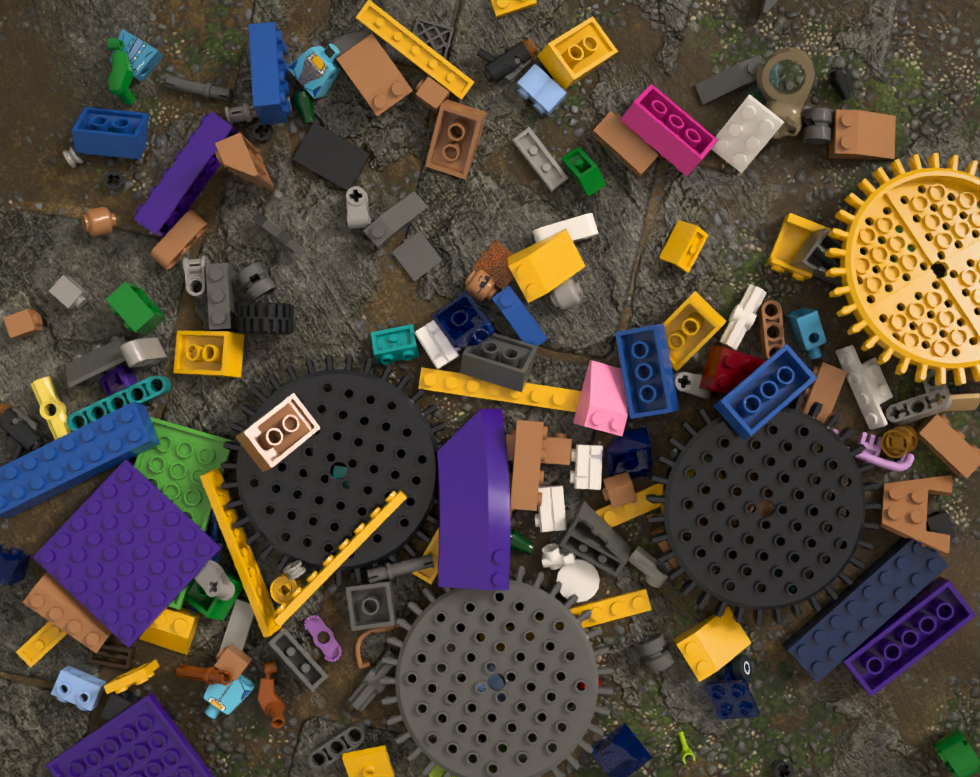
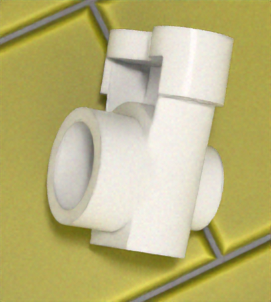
(556, 557)

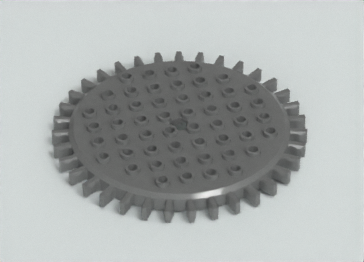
(579, 669)

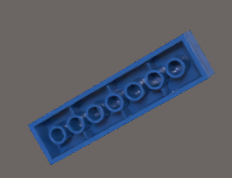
(75, 458)

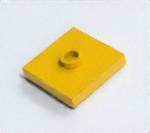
(368, 763)

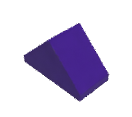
(118, 380)

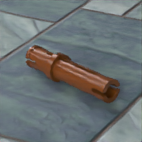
(209, 675)

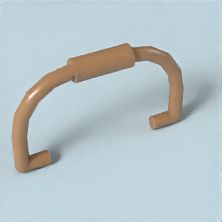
(373, 630)

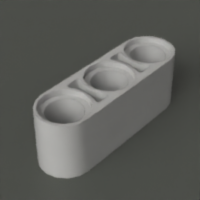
(143, 352)

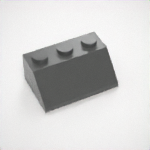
(500, 361)
(95, 365)

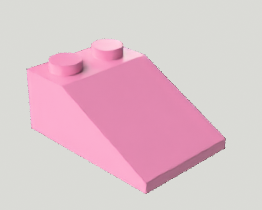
(603, 399)

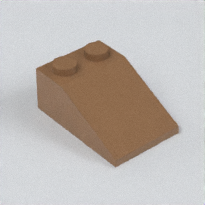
(374, 74)
(862, 135)
(455, 138)
(278, 432)

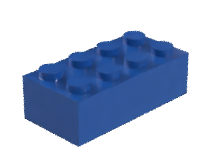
(268, 73)
(647, 371)
(765, 392)

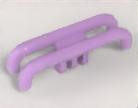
(872, 452)

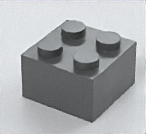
(371, 604)

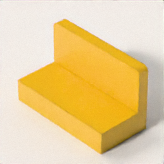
(684, 245)

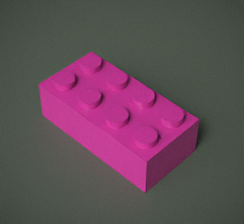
(668, 129)

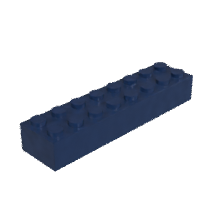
(864, 606)

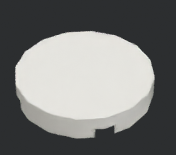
(578, 579)

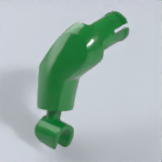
(121, 72)

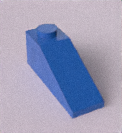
(518, 317)

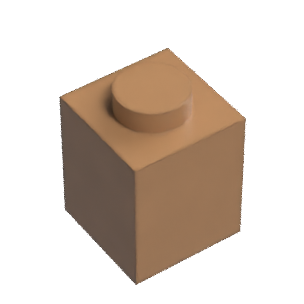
(431, 94)
(23, 323)
(619, 490)
(232, 660)

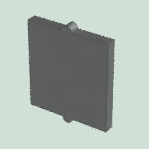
(417, 256)

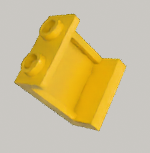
(789, 240)

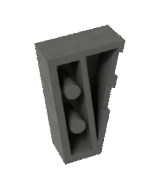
(595, 541)

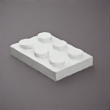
(746, 133)

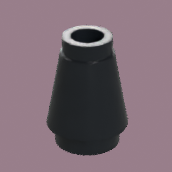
(842, 82)

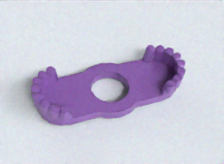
(331, 649)

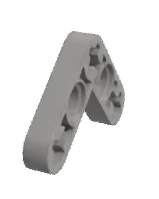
(932, 394)

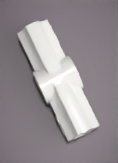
(742, 317)

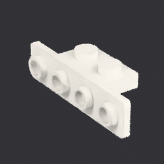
(867, 385)

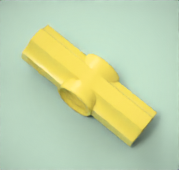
(47, 396)

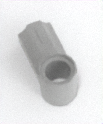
(654, 571)

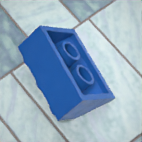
(111, 133)

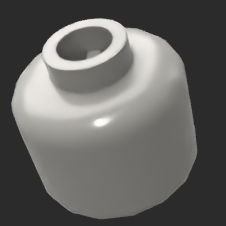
(566, 294)

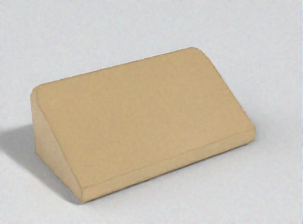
(962, 402)

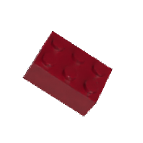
(726, 369)

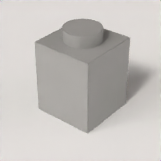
(69, 292)

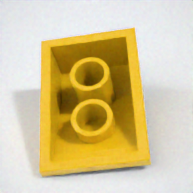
(577, 53)
(545, 264)
(690, 329)
(209, 353)
(712, 644)

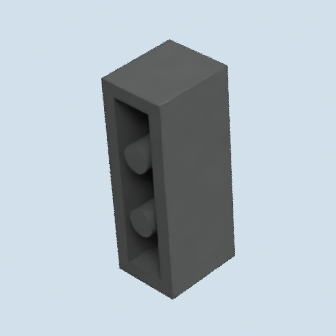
(220, 296)
(296, 660)

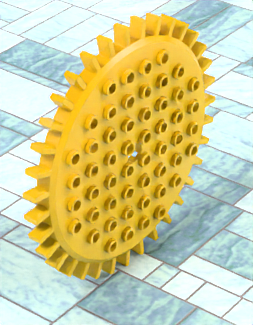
(936, 185)

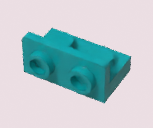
(394, 344)

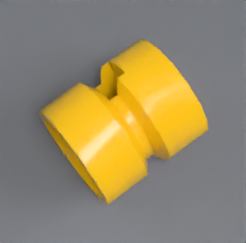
(283, 588)

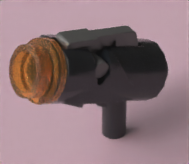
(510, 62)
(21, 429)

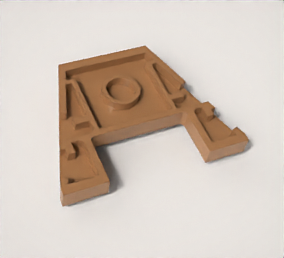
(906, 510)

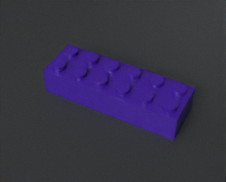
(185, 178)
(908, 635)

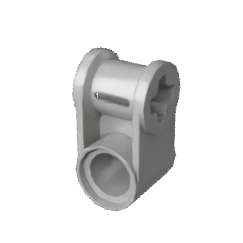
(357, 212)
(195, 273)
(692, 384)
(215, 581)

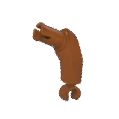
(268, 698)

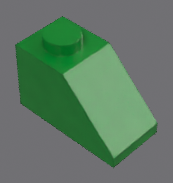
(584, 171)

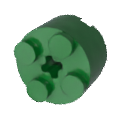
(957, 755)

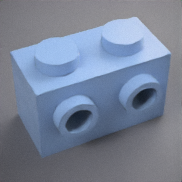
(78, 688)

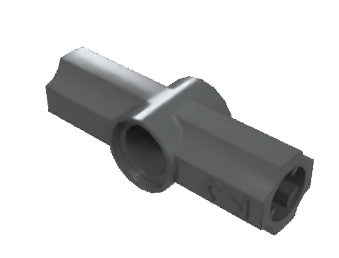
(371, 683)

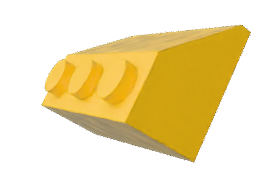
(173, 629)

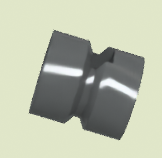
(817, 126)
(259, 289)
(656, 655)

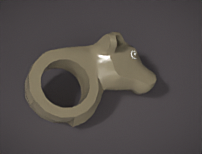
(786, 103)

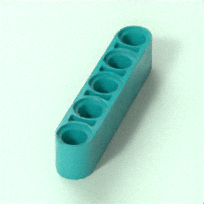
(128, 396)

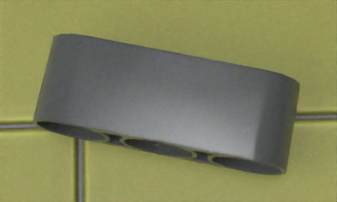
(332, 754)

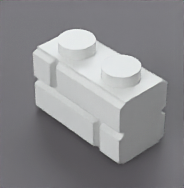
(436, 345)
(587, 466)
(552, 510)

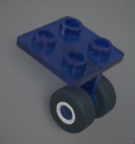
(731, 692)

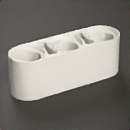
(577, 227)

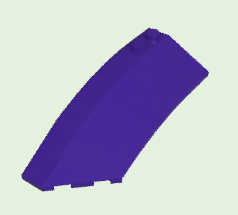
(475, 505)

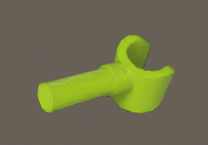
(685, 749)

